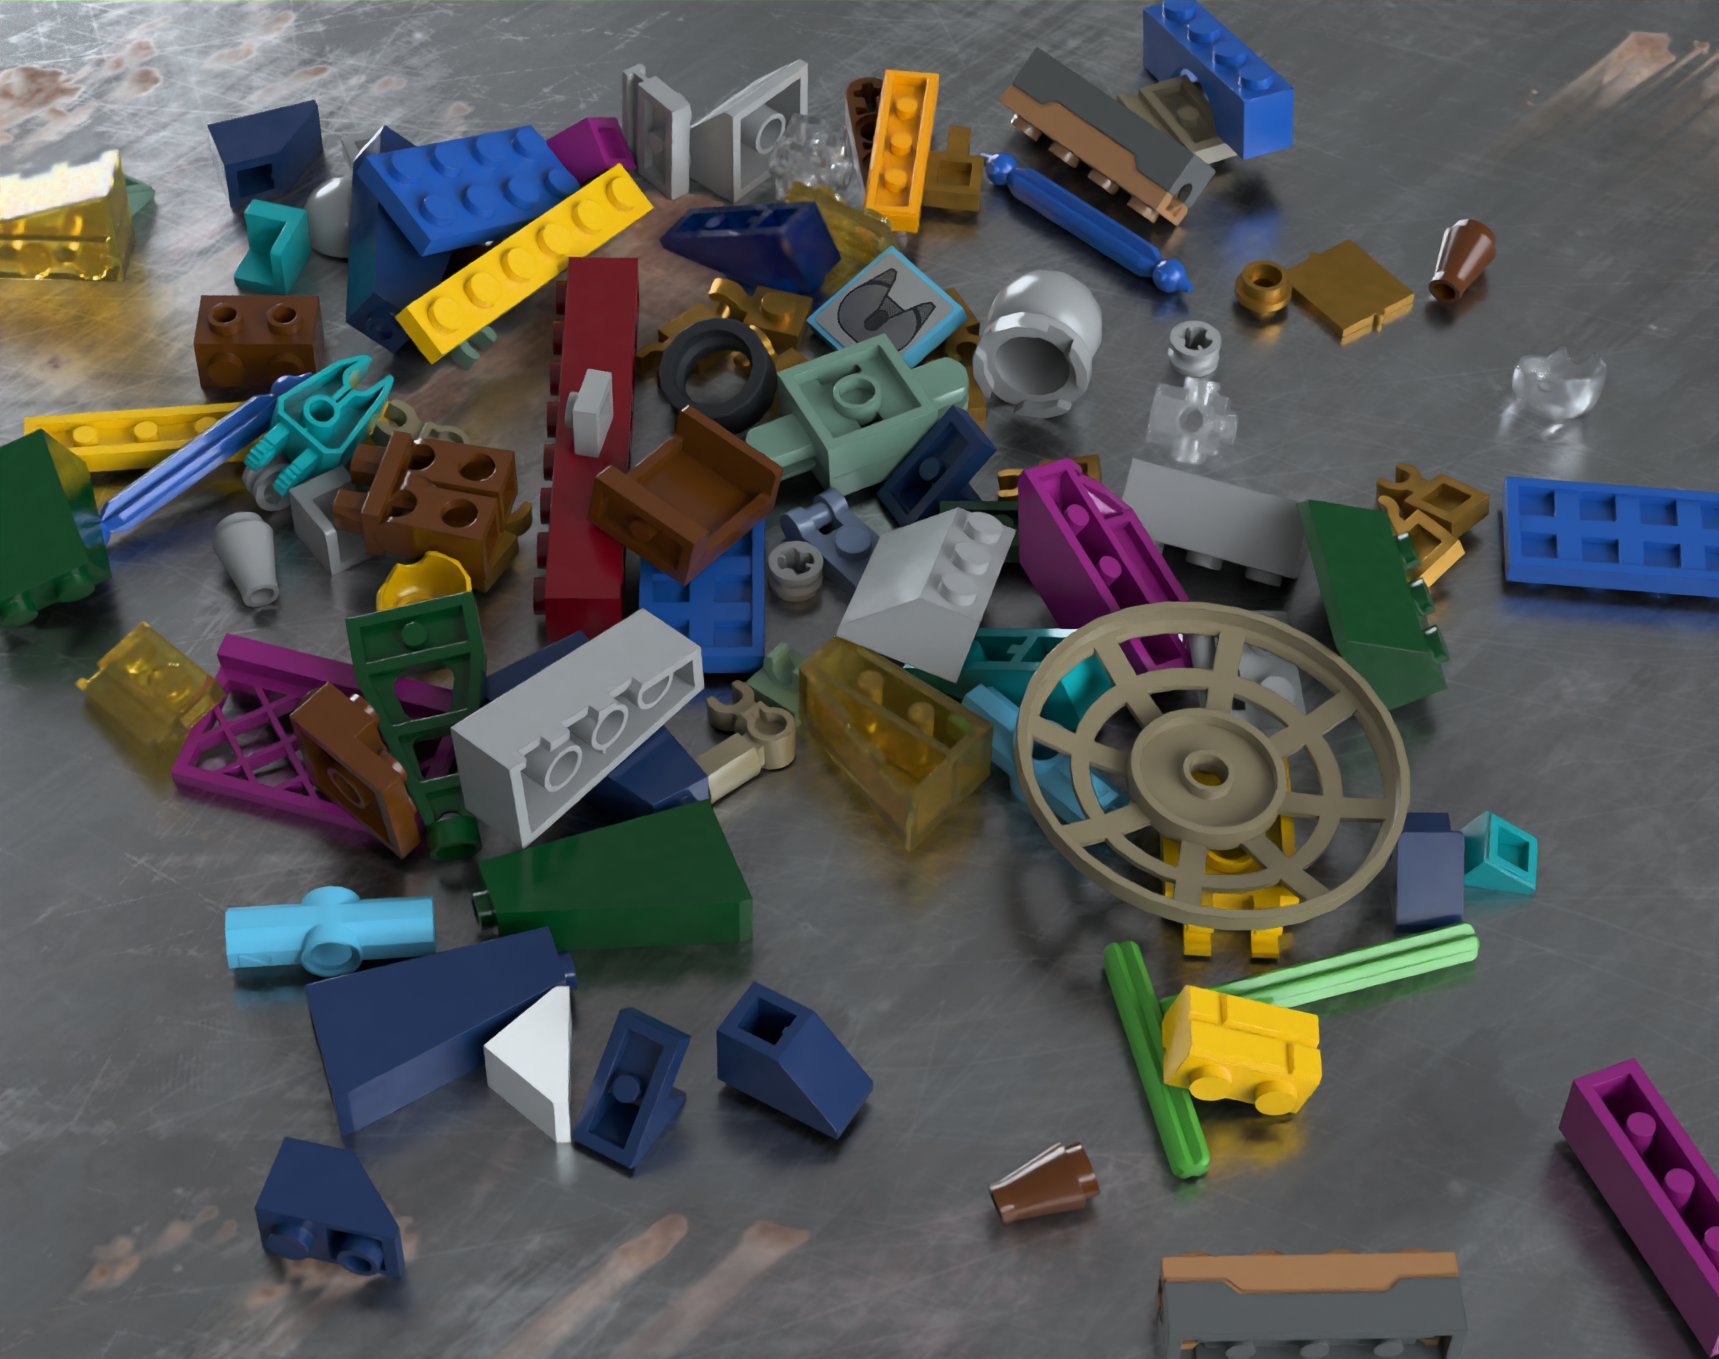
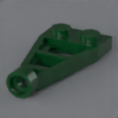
(415, 642)

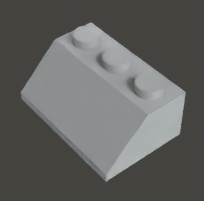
(1218, 521)
(928, 590)

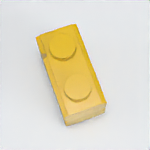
(1241, 1050)

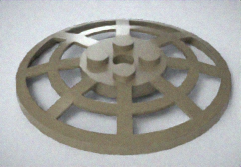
(1215, 744)

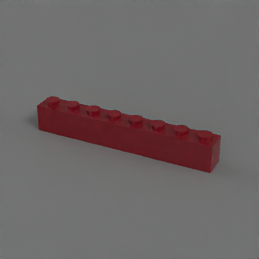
(581, 561)

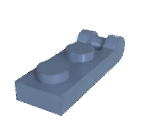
(845, 548)

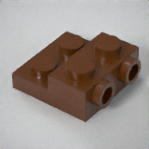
(355, 766)

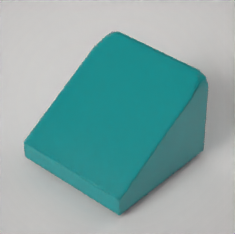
(1499, 855)

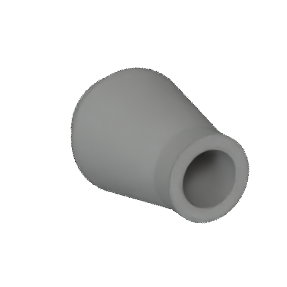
(248, 555)

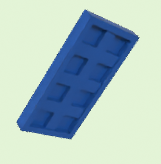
(468, 187)
(1611, 536)
(717, 608)

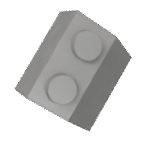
(736, 139)

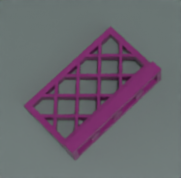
(286, 678)

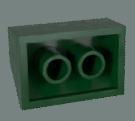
(1375, 600)

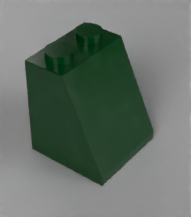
(47, 528)

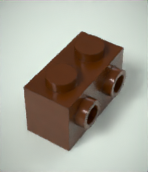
(257, 339)

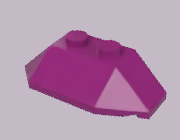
(1094, 558)

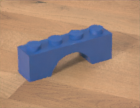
(1245, 94)

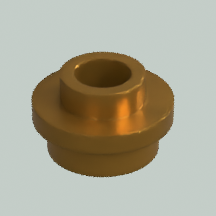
(1263, 286)

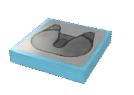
(892, 300)

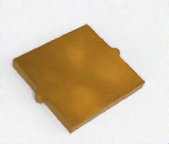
(1347, 288)

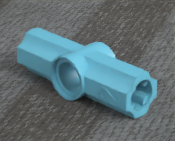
(1049, 765)
(330, 931)

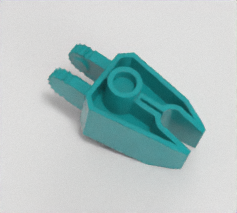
(321, 422)

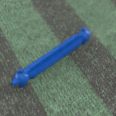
(1086, 223)
(193, 460)

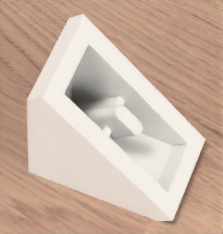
(533, 1063)

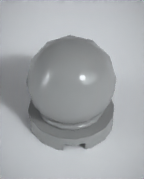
(1039, 343)

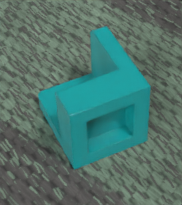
(276, 249)

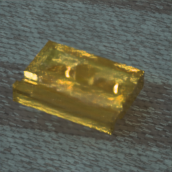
(855, 233)
(151, 689)

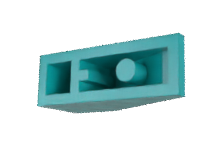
(1007, 662)

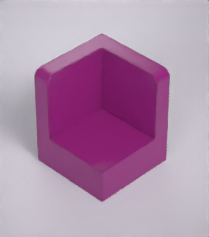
(592, 148)

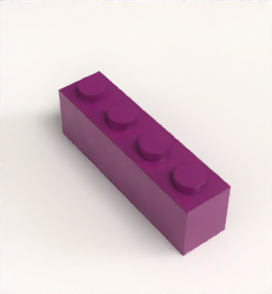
(1652, 1184)

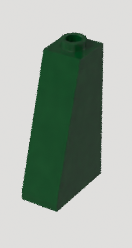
(622, 886)

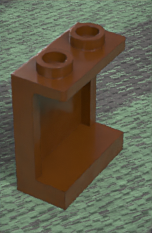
(687, 497)

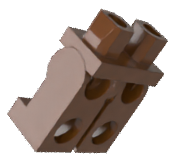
(430, 499)

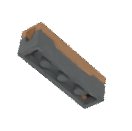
(1107, 137)
(1311, 1306)

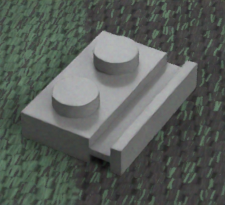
(657, 131)

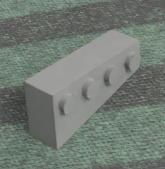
(572, 724)

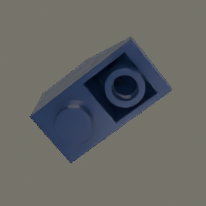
(265, 151)
(790, 1061)
(327, 1210)

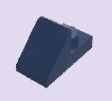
(938, 469)
(1426, 874)
(633, 1088)

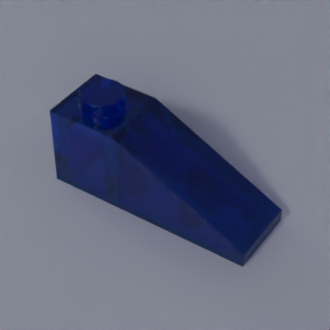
(758, 244)

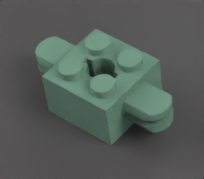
(857, 413)

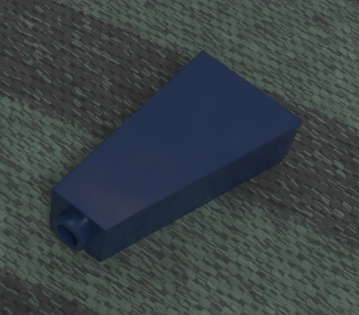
(382, 262)
(648, 780)
(425, 1019)

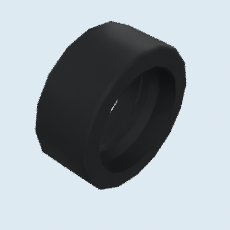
(711, 337)

